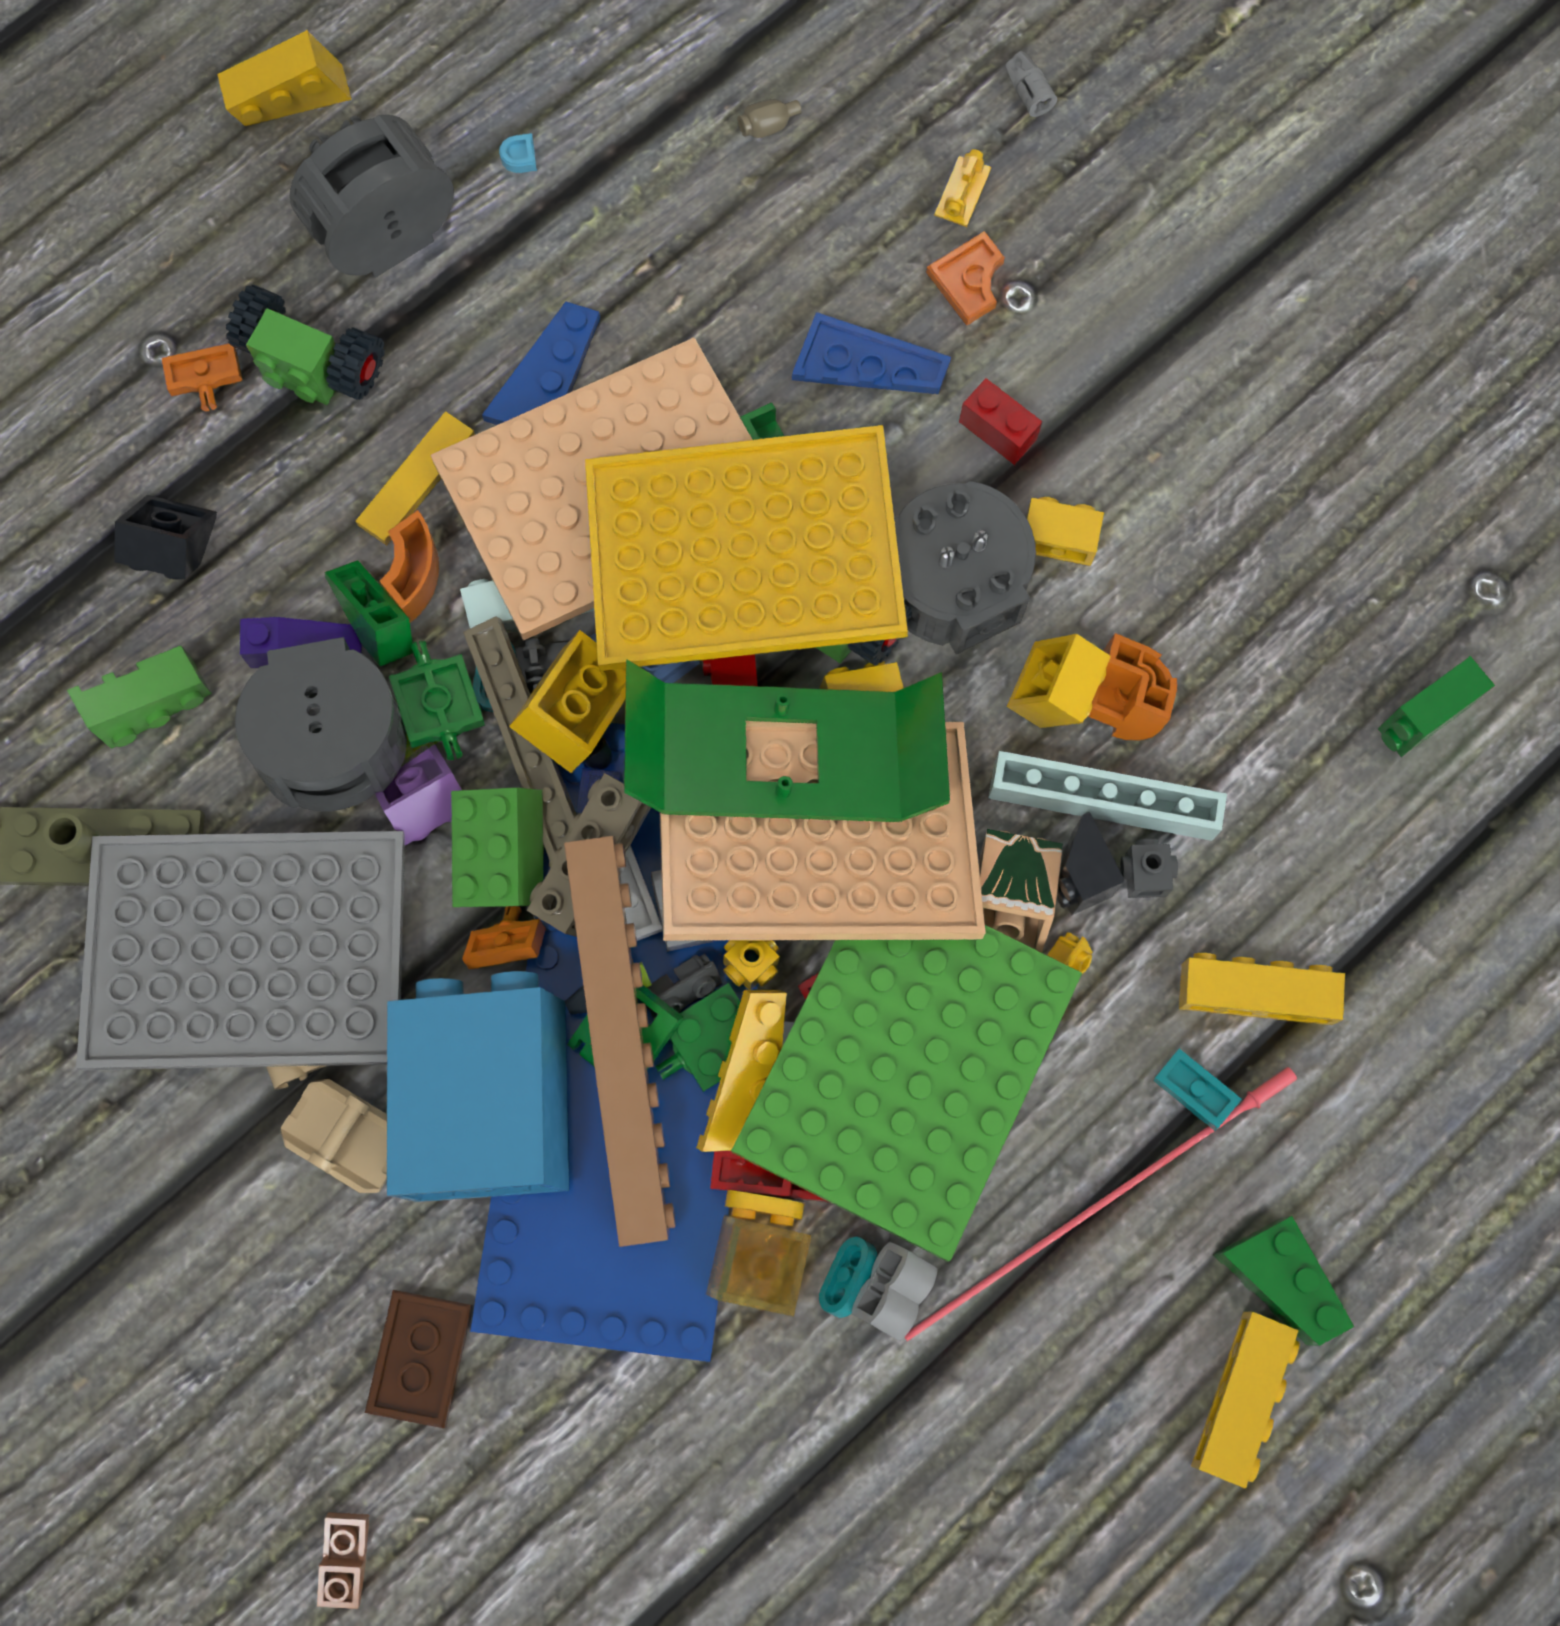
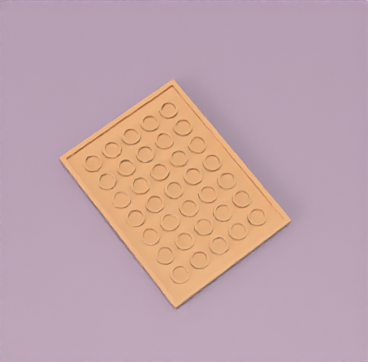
(526, 478)
(822, 875)

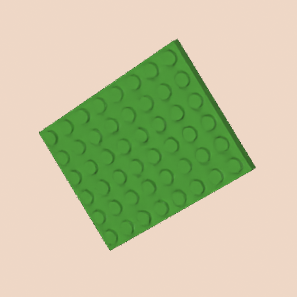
(908, 1078)

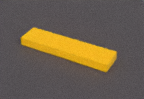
(412, 480)

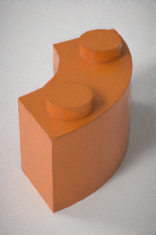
(414, 566)

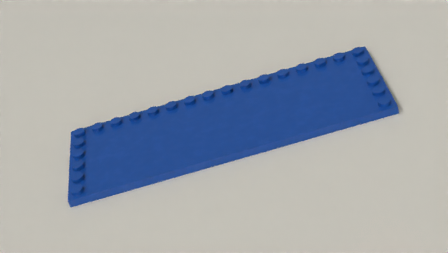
(556, 1256)

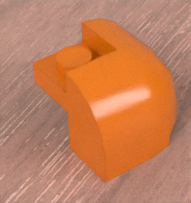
(1135, 692)

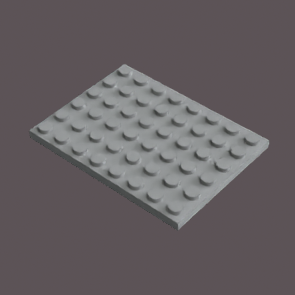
(241, 950)

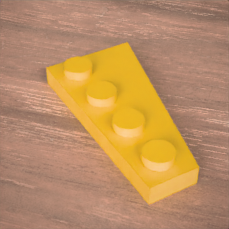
(753, 1051)

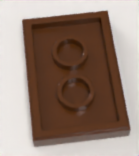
(419, 1359)

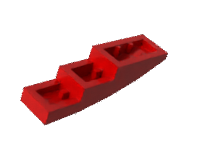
(738, 1174)

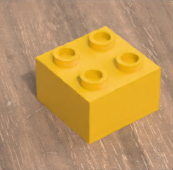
(1059, 681)

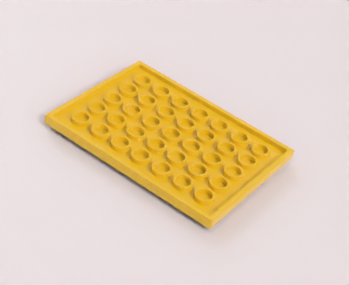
(743, 548)

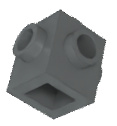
(1149, 869)

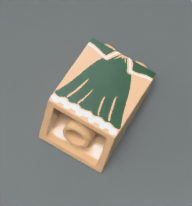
(1019, 885)

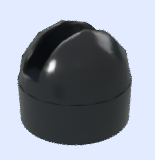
(601, 756)

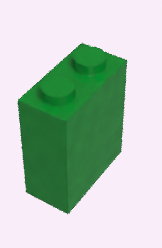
(1435, 707)

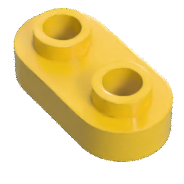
(746, 1206)

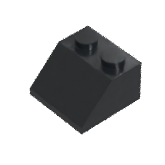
(163, 537)
(1087, 869)

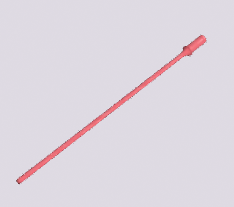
(1252, 1100)

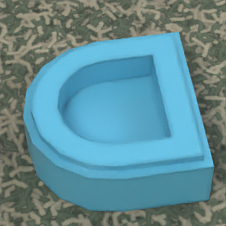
(518, 153)

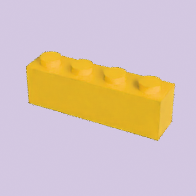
(1262, 990)
(1245, 1399)

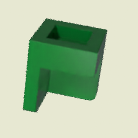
(762, 423)

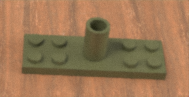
(56, 843)

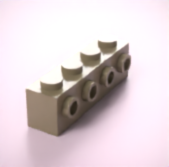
(606, 814)

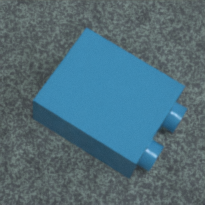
(477, 1091)

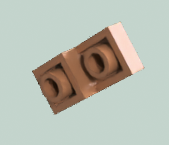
(343, 1560)

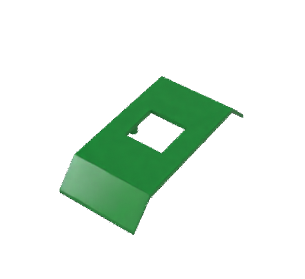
(875, 750)

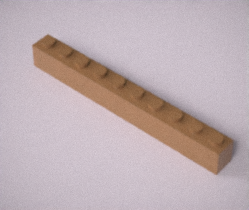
(618, 1041)

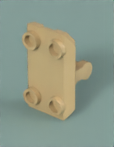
(339, 1135)

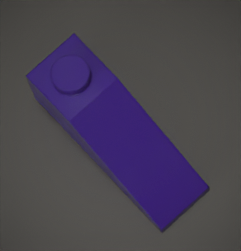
(274, 633)

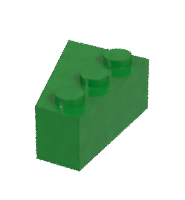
(1288, 1280)

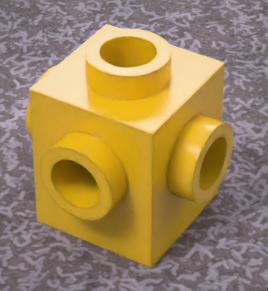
(747, 972)

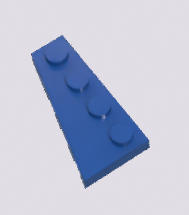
(864, 358)
(549, 366)

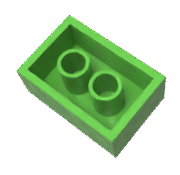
(496, 846)

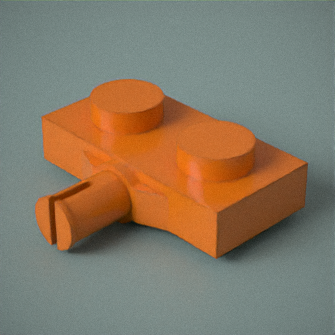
(202, 372)
(505, 941)

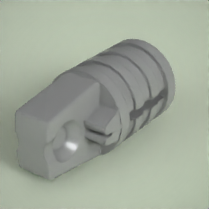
(1031, 84)

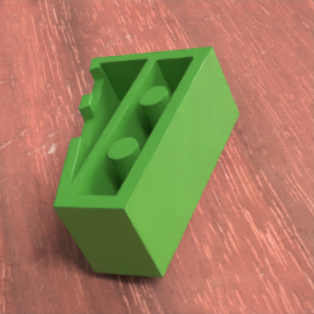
(141, 698)

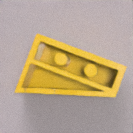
(284, 81)

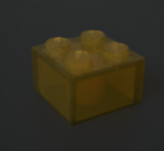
(758, 1265)

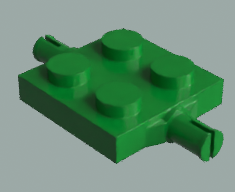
(436, 700)
(703, 1038)

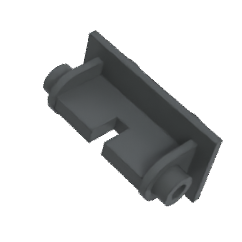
(696, 980)

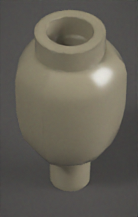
(767, 117)

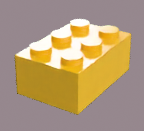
(572, 704)

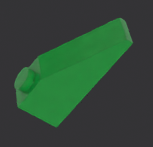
(372, 613)

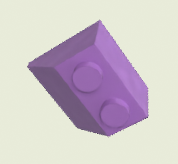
(420, 796)

